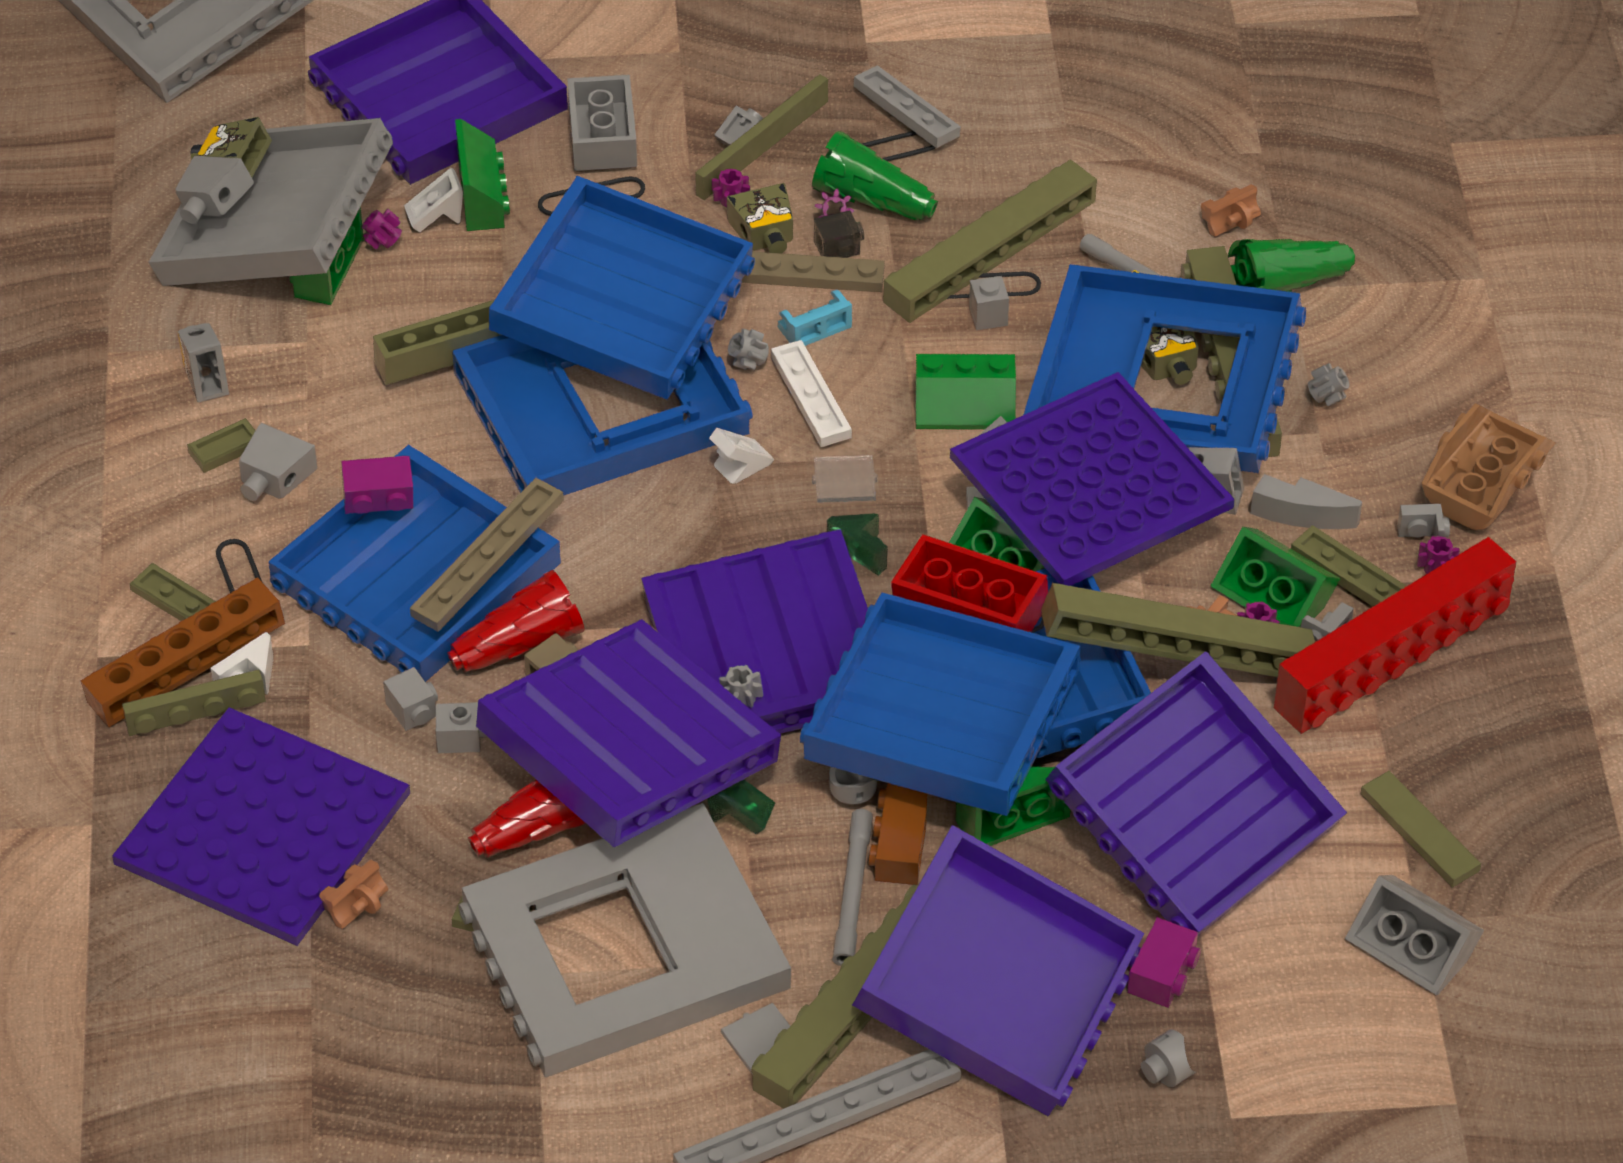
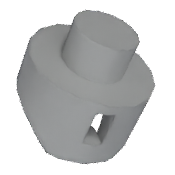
(851, 787)
(1166, 1059)

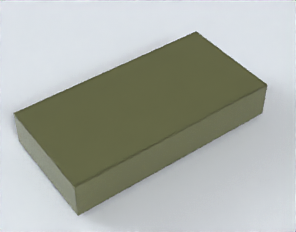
(221, 445)

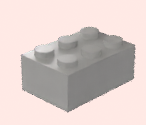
(602, 122)

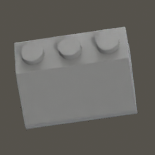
(1413, 933)

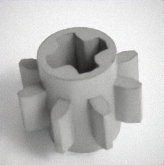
(748, 349)
(1328, 384)
(743, 684)

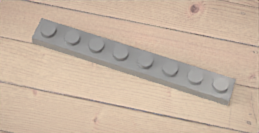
(826, 1112)

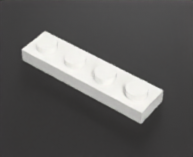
(811, 393)

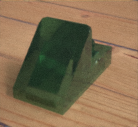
(861, 539)
(744, 804)

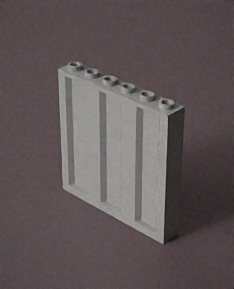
(291, 213)

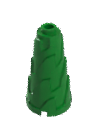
(870, 180)
(1288, 263)

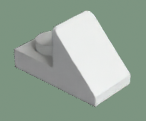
(438, 198)
(738, 455)
(251, 657)

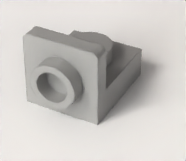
(737, 124)
(1422, 521)
(1330, 621)

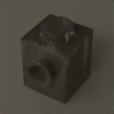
(838, 235)

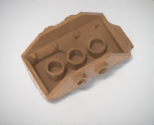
(1482, 466)

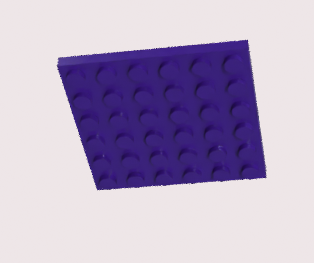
(1091, 479)
(261, 825)

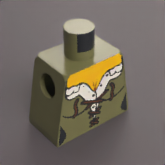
(236, 139)
(762, 217)
(1170, 355)

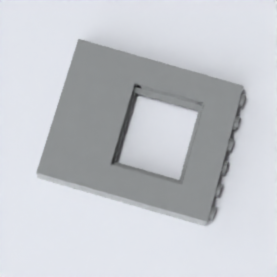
(186, 36)
(693, 908)

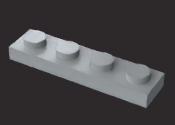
(907, 106)

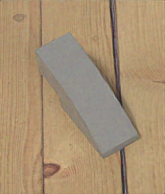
(1304, 504)

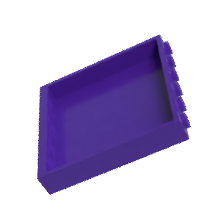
(1001, 971)

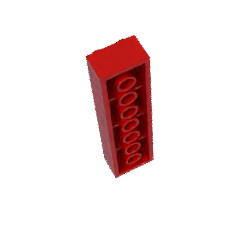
(1394, 635)

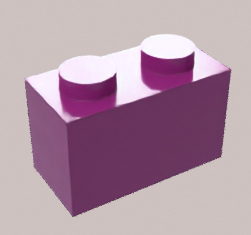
(377, 484)
(1163, 962)

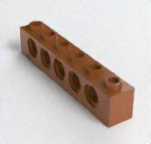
(183, 650)

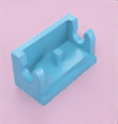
(818, 322)

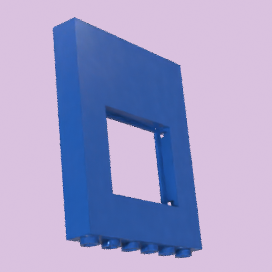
(1105, 330)
(551, 436)

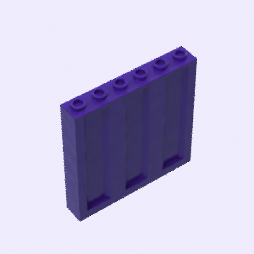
(436, 68)
(770, 608)
(627, 732)
(1195, 796)

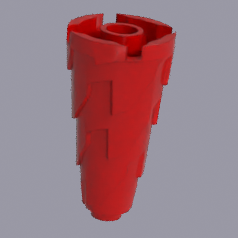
(519, 625)
(526, 817)

